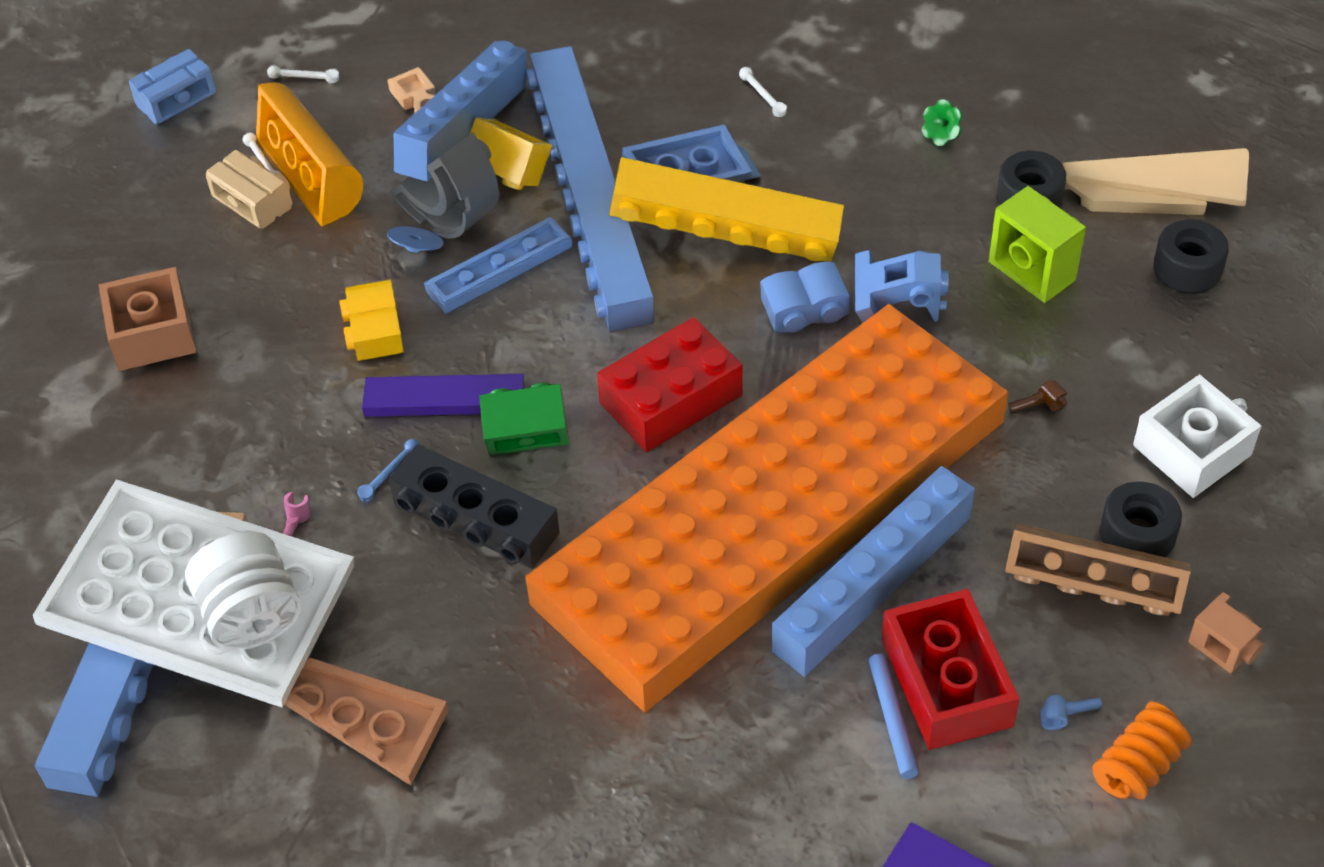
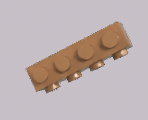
(1098, 568)

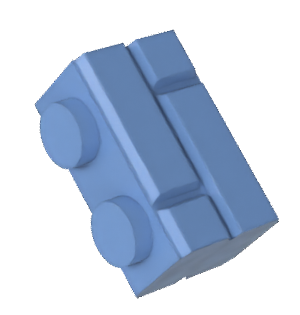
(172, 86)

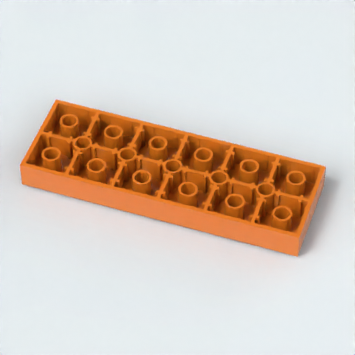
(763, 505)

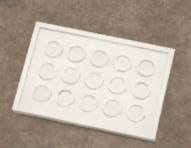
(132, 596)

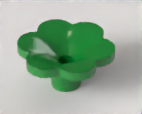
(942, 122)

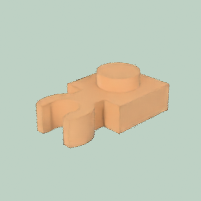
(412, 89)

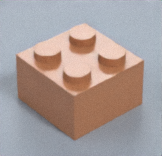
(147, 318)

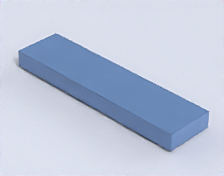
(497, 265)

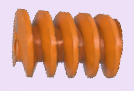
(1142, 753)

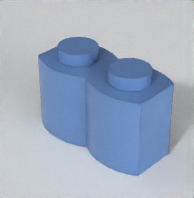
(804, 297)

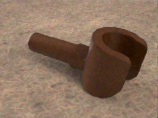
(1049, 393)

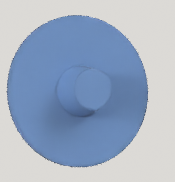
(415, 238)

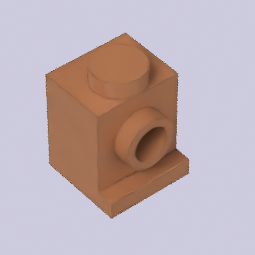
(1226, 635)

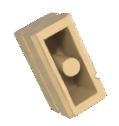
(249, 188)

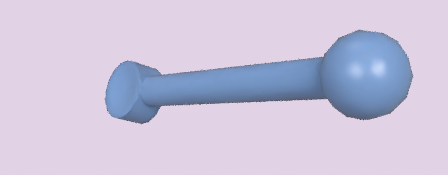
(366, 491)

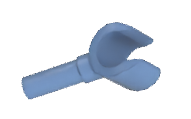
(1056, 710)

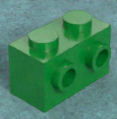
(524, 418)

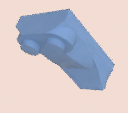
(701, 152)

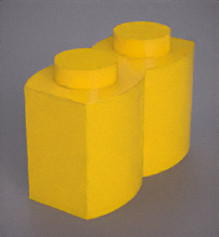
(372, 320)

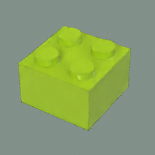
(1036, 244)

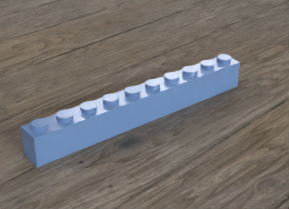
(589, 184)

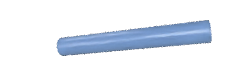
(893, 716)

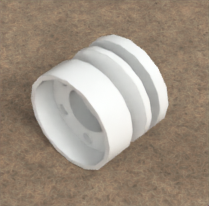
(242, 590)

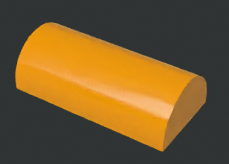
(306, 155)

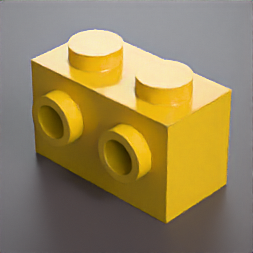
(514, 154)

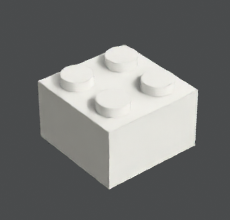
(1196, 435)

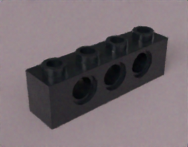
(474, 506)

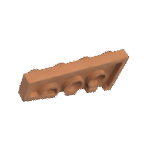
(369, 715)

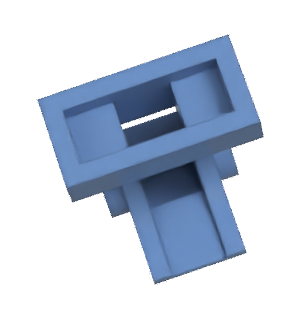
(878, 283)

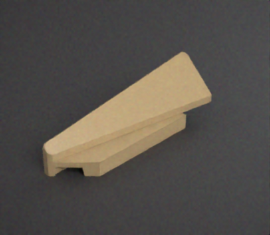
(1161, 182)

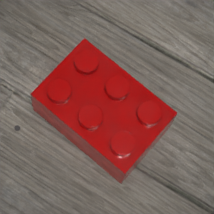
(670, 384)
(949, 669)

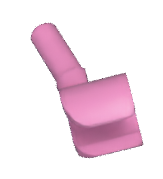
(295, 513)

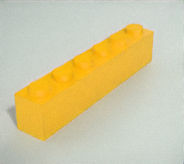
(726, 210)

